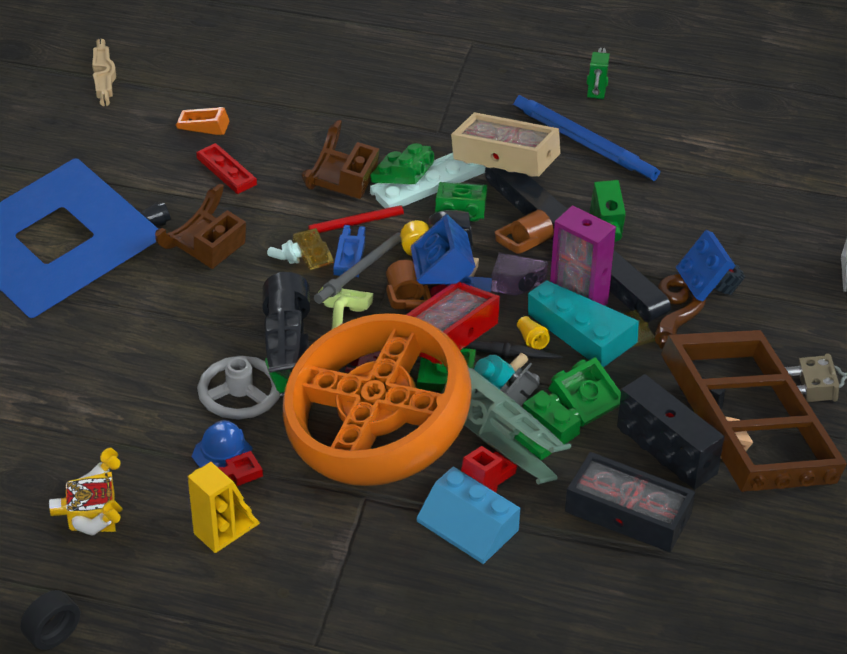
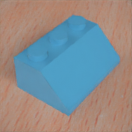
(469, 515)

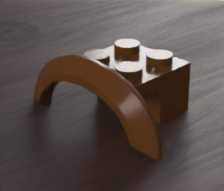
(342, 171)
(206, 236)

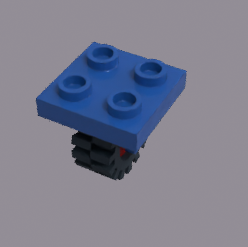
(709, 267)

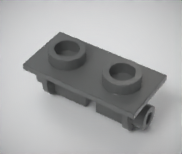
(523, 382)

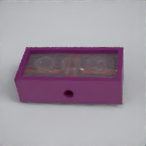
(583, 254)

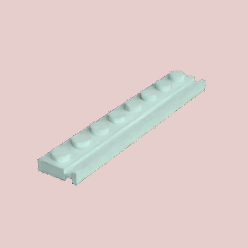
(442, 170)

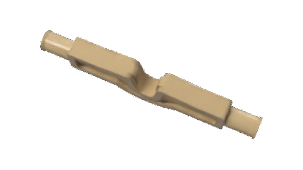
(104, 72)

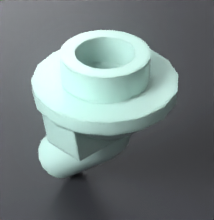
(289, 252)

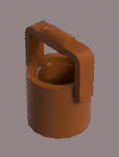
(526, 232)
(403, 288)

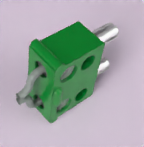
(598, 75)

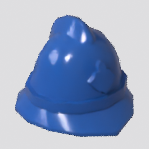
(220, 443)

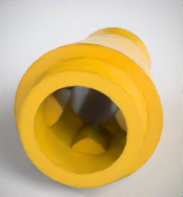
(533, 333)

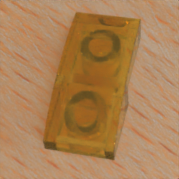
(314, 251)

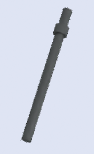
(334, 286)

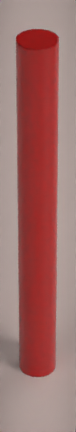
(358, 219)

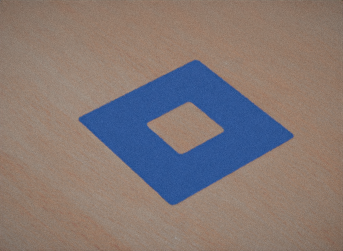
(116, 226)

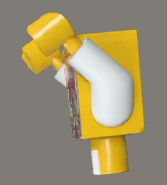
(91, 499)

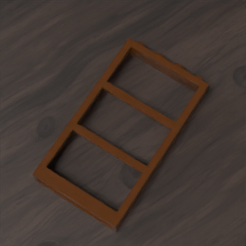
(683, 348)

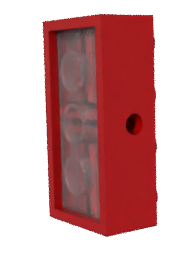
(460, 313)

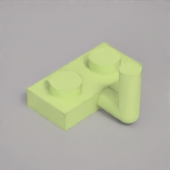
(353, 299)

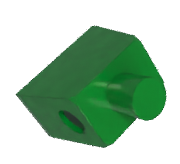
(609, 192)

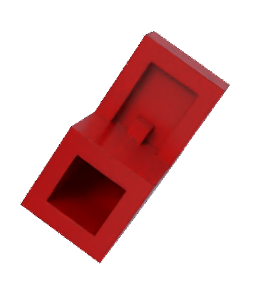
(488, 467)

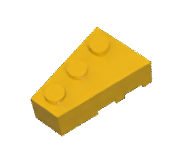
(218, 508)

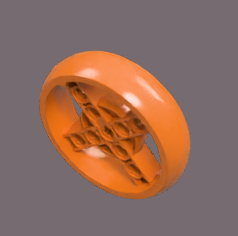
(377, 399)

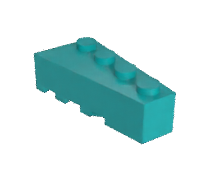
(583, 322)

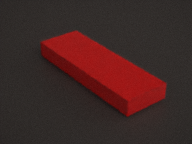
(226, 168)

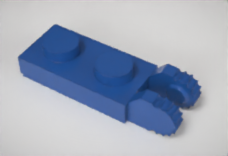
(349, 250)

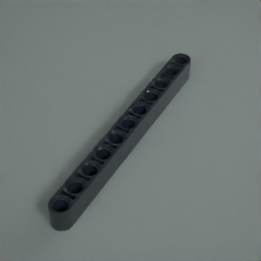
(625, 282)

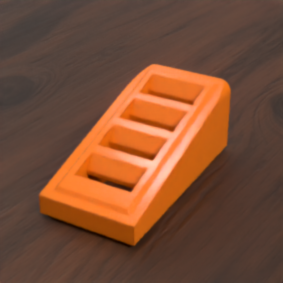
(204, 120)

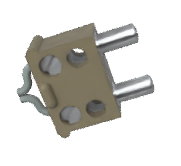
(818, 378)

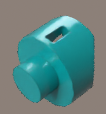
(494, 370)

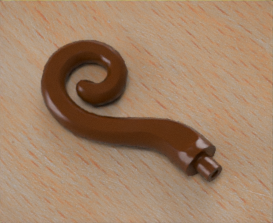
(673, 321)

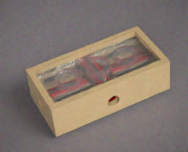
(506, 144)

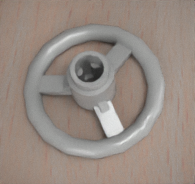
(238, 383)

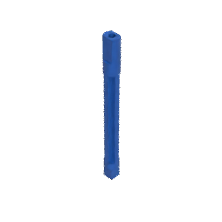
(586, 137)

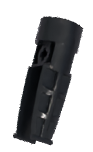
(285, 306)

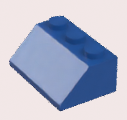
(443, 254)

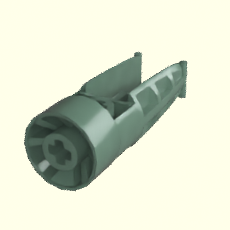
(497, 421)

